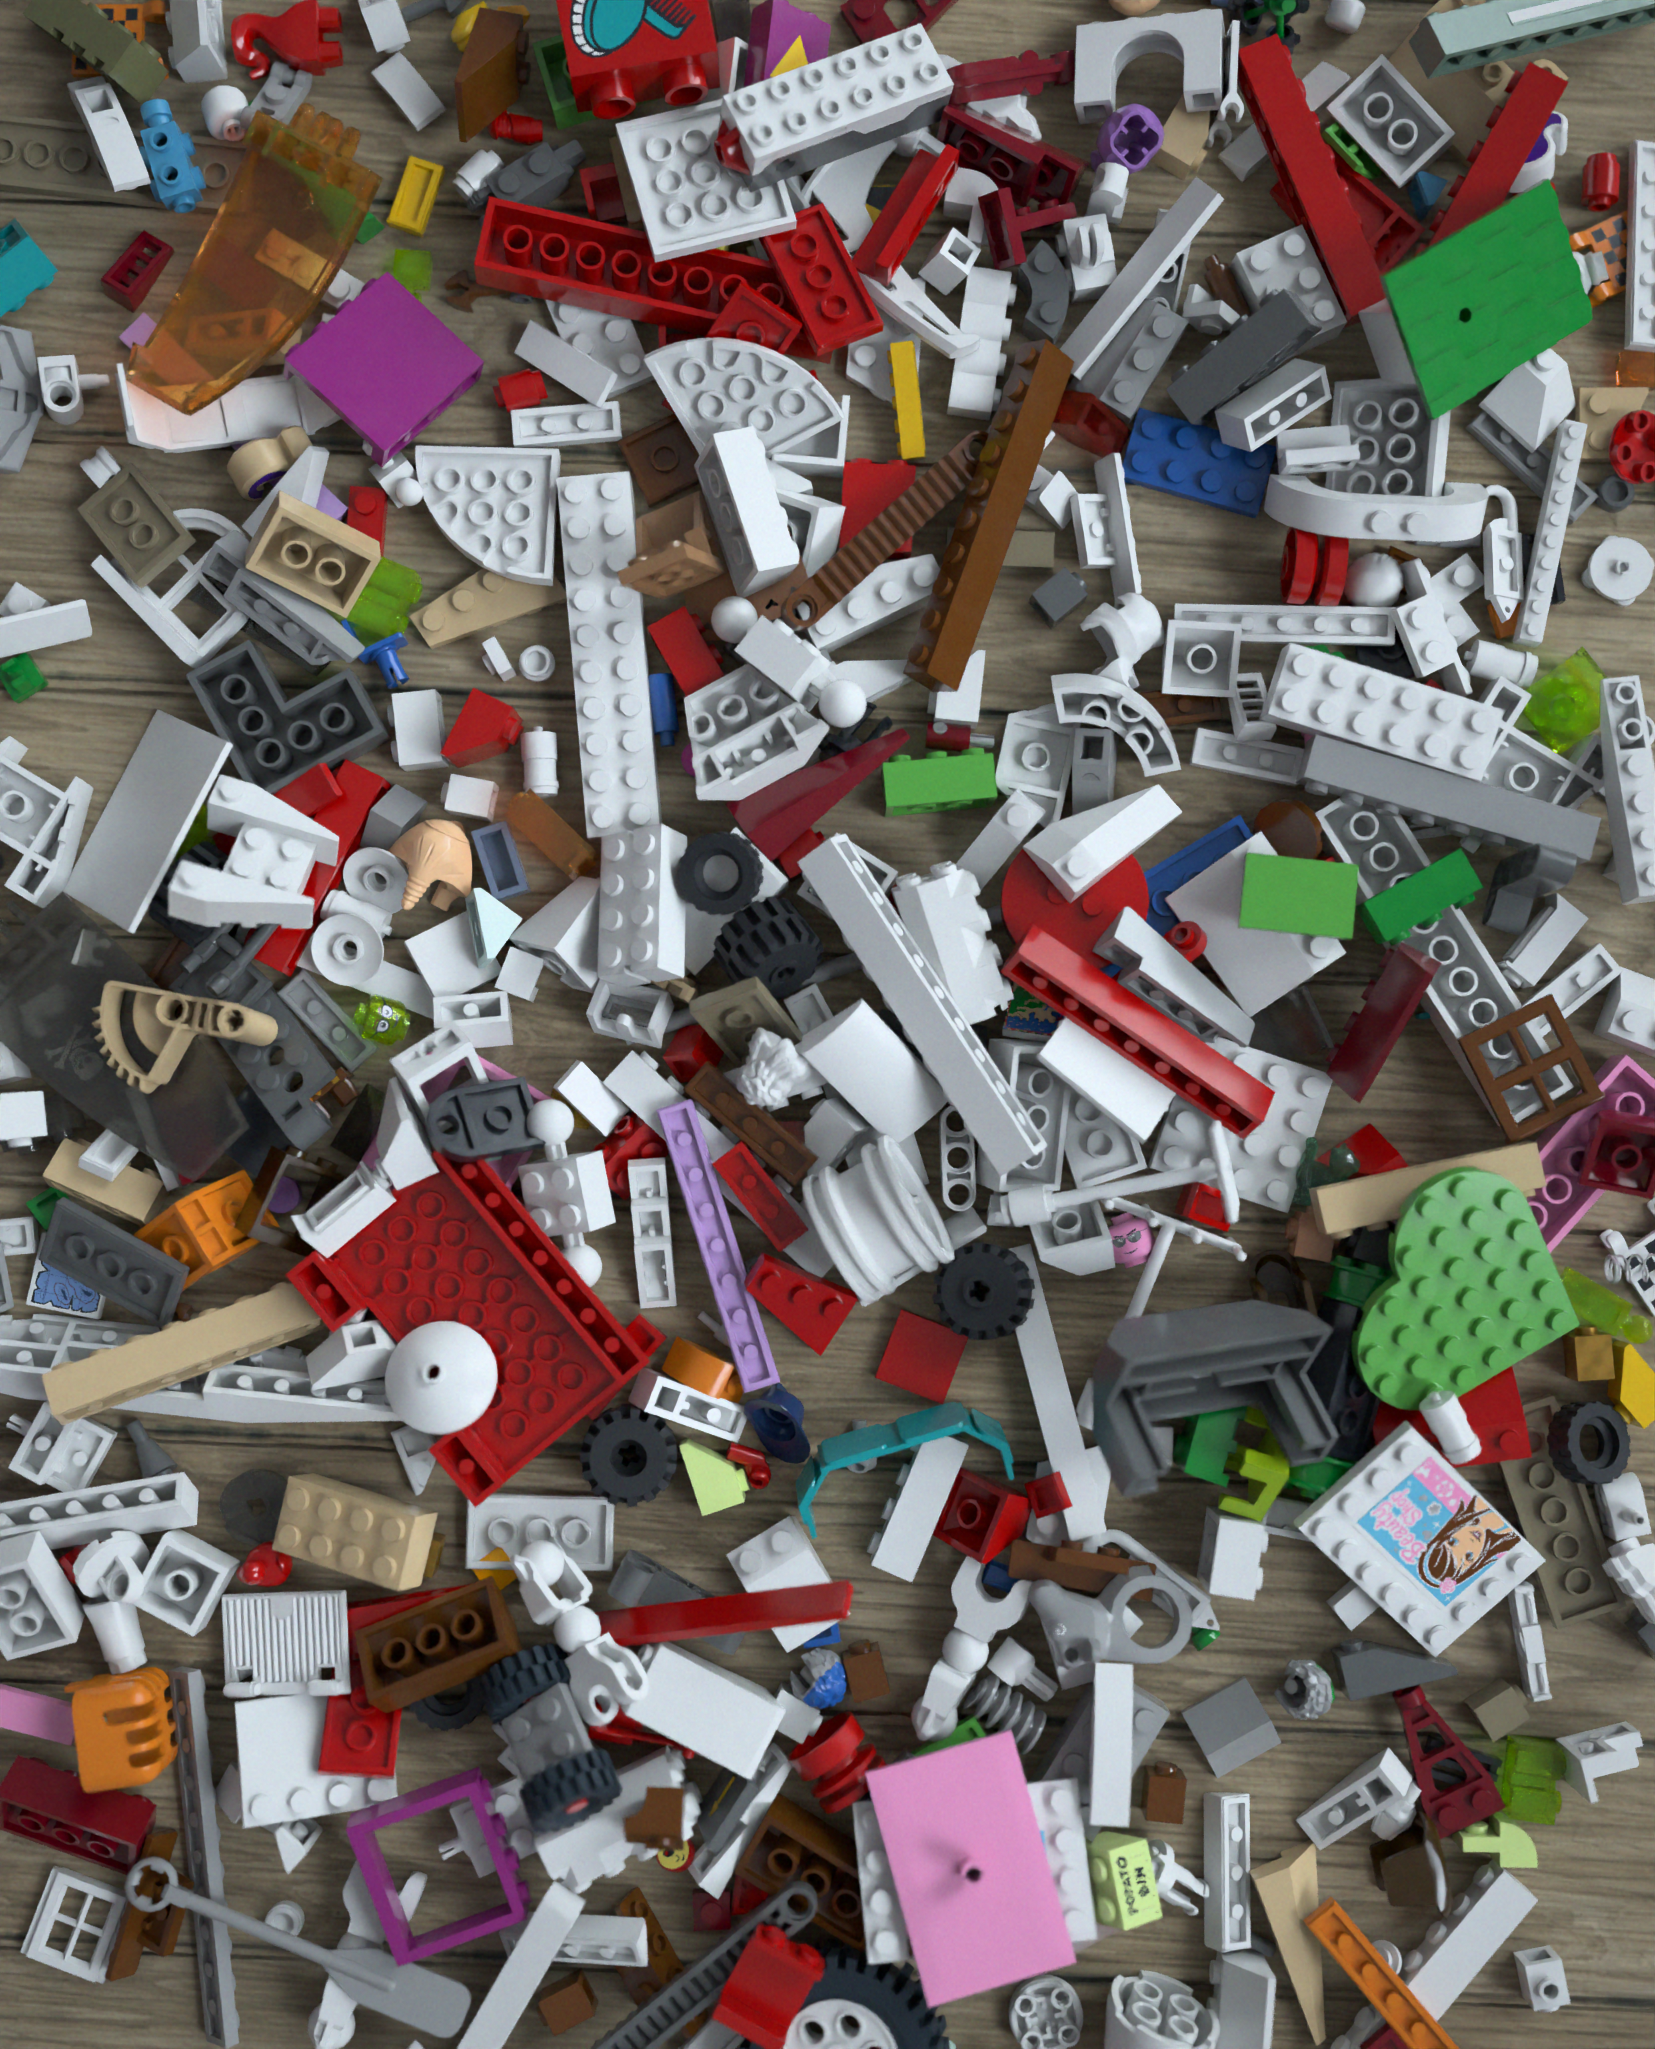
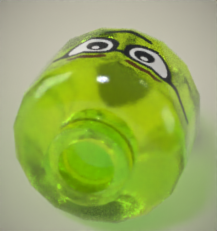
(382, 1020)

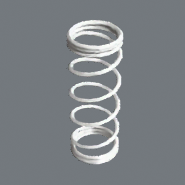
(1617, 1268)

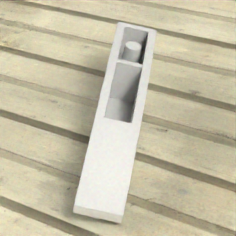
(1629, 786)

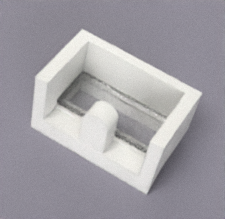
(630, 1012)

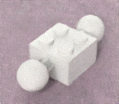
(788, 661)
(566, 1190)

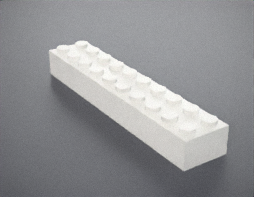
(608, 655)
(1468, 984)

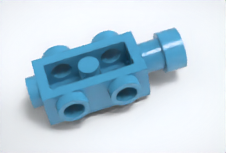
(168, 153)

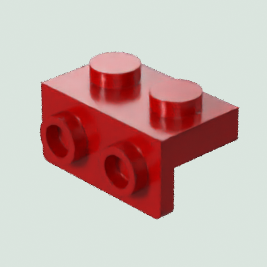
(629, 1141)

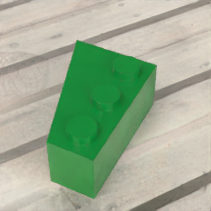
(1207, 1443)

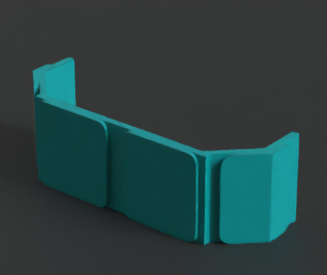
(892, 1437)

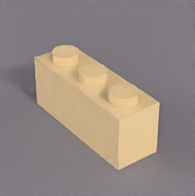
(130, 1196)

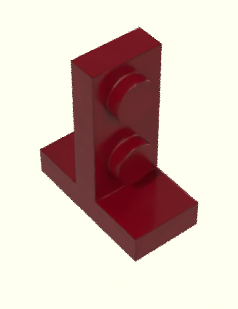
(1006, 224)

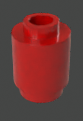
(1600, 182)
(520, 390)

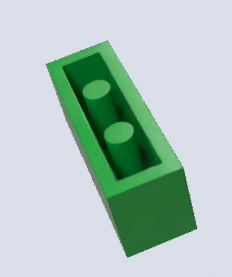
(1420, 898)

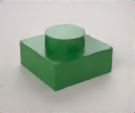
(43, 1206)

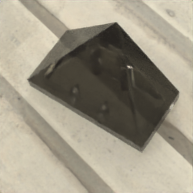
(361, 1123)

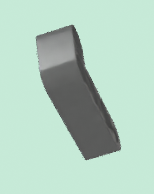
(1523, 879)
(650, 1583)

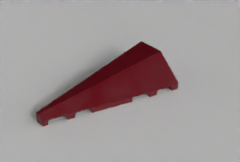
(794, 803)

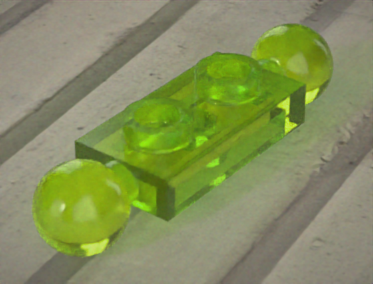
(1604, 1308)

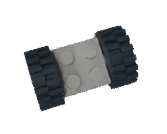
(554, 1755)

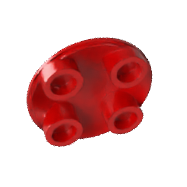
(1634, 447)

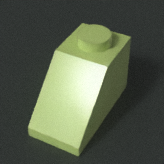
(713, 1477)

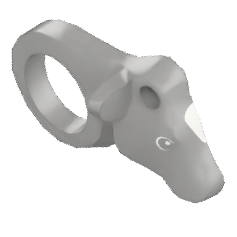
(1094, 1629)

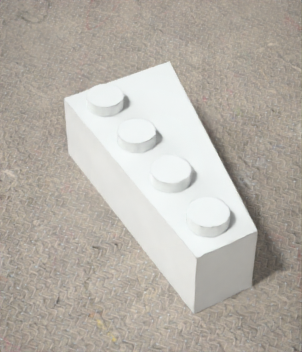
(880, 599)

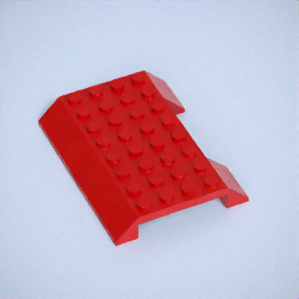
(477, 1258)

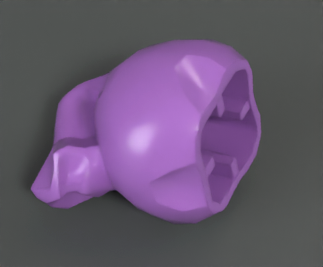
(1128, 138)

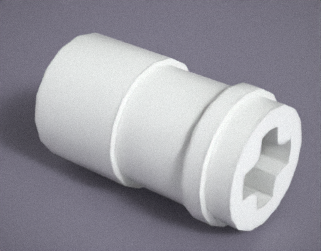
(1494, 660)
(539, 761)
(340, 902)
(1450, 1426)

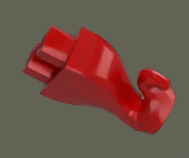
(293, 36)

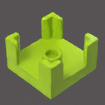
(1264, 1467)

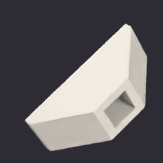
(351, 1355)

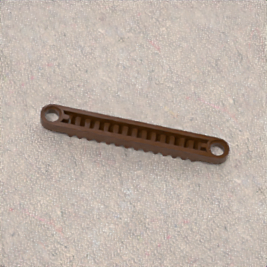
(884, 533)

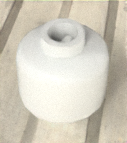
(222, 112)

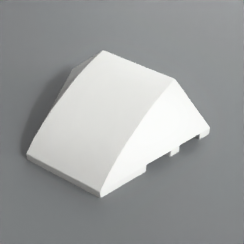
(747, 735)

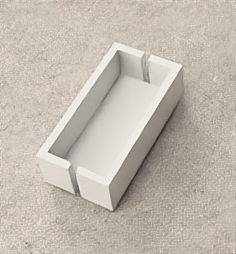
(641, 907)

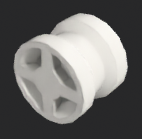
(101, 467)

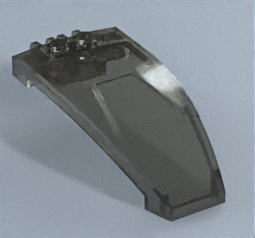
(47, 993)

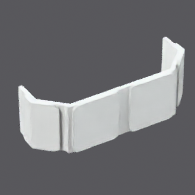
(245, 413)

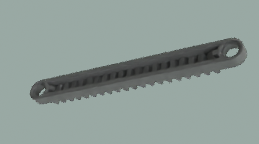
(704, 1978)

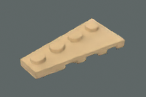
(482, 603)

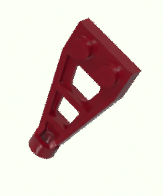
(870, 21)
(1460, 1803)

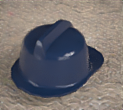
(778, 1423)

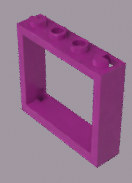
(381, 1887)

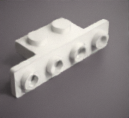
(1105, 527)
(1426, 633)

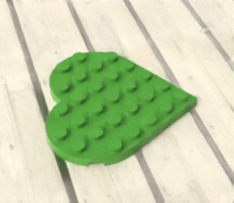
(1464, 1294)

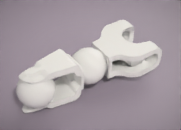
(965, 1648)
(596, 1661)
(333, 2020)

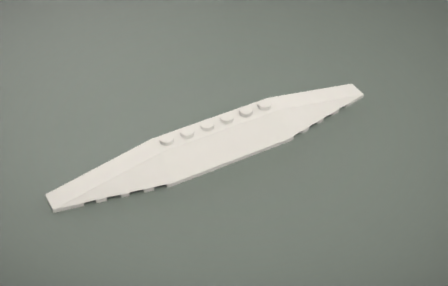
(252, 1390)

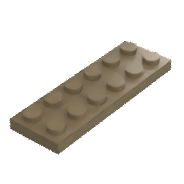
(1560, 1526)

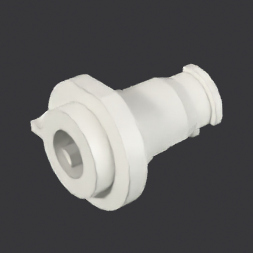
(1168, 1871)

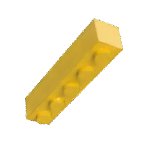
(907, 400)

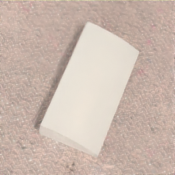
(874, 1071)

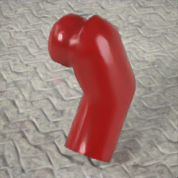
(753, 1462)

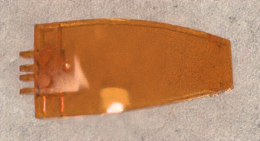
(261, 261)

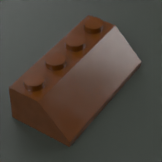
(436, 1645)
(804, 1848)

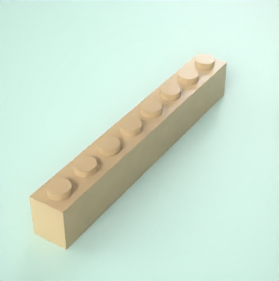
(178, 1352)

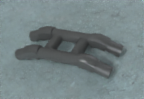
(242, 954)

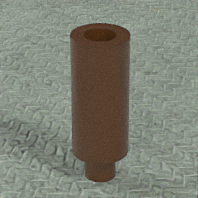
(1225, 286)

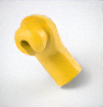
(464, 25)

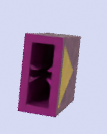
(783, 40)

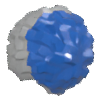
(821, 1680)

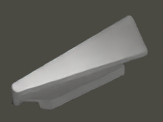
(283, 613)
(1170, 981)

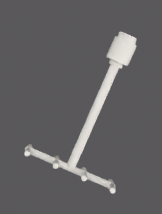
(1036, 1204)
(1151, 1270)

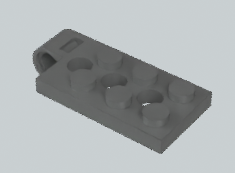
(293, 1111)

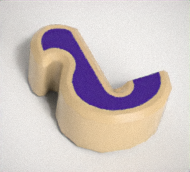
(266, 460)

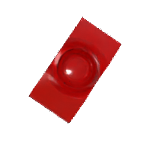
(1384, 222)

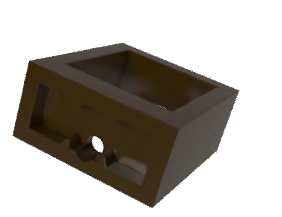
(251, 1216)

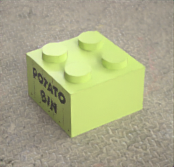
(1122, 1880)

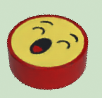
(677, 1860)

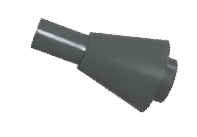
(151, 1457)

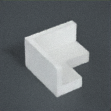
(821, 453)
(1599, 1754)

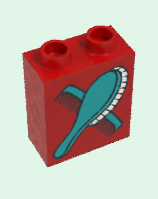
(638, 53)

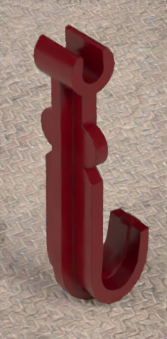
(1010, 76)

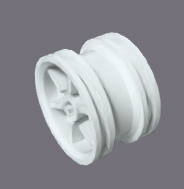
(877, 1219)

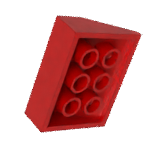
(1491, 1411)

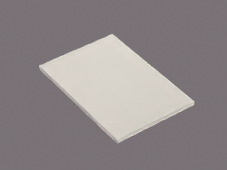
(146, 819)

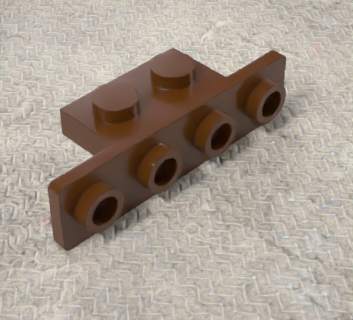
(1072, 1566)
(153, 1929)
(662, 1959)

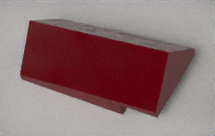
(1010, 156)

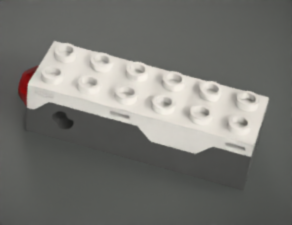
(832, 108)

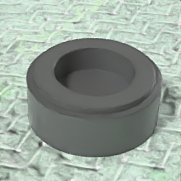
(1614, 494)

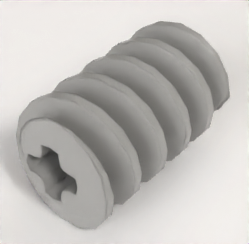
(1007, 1710)

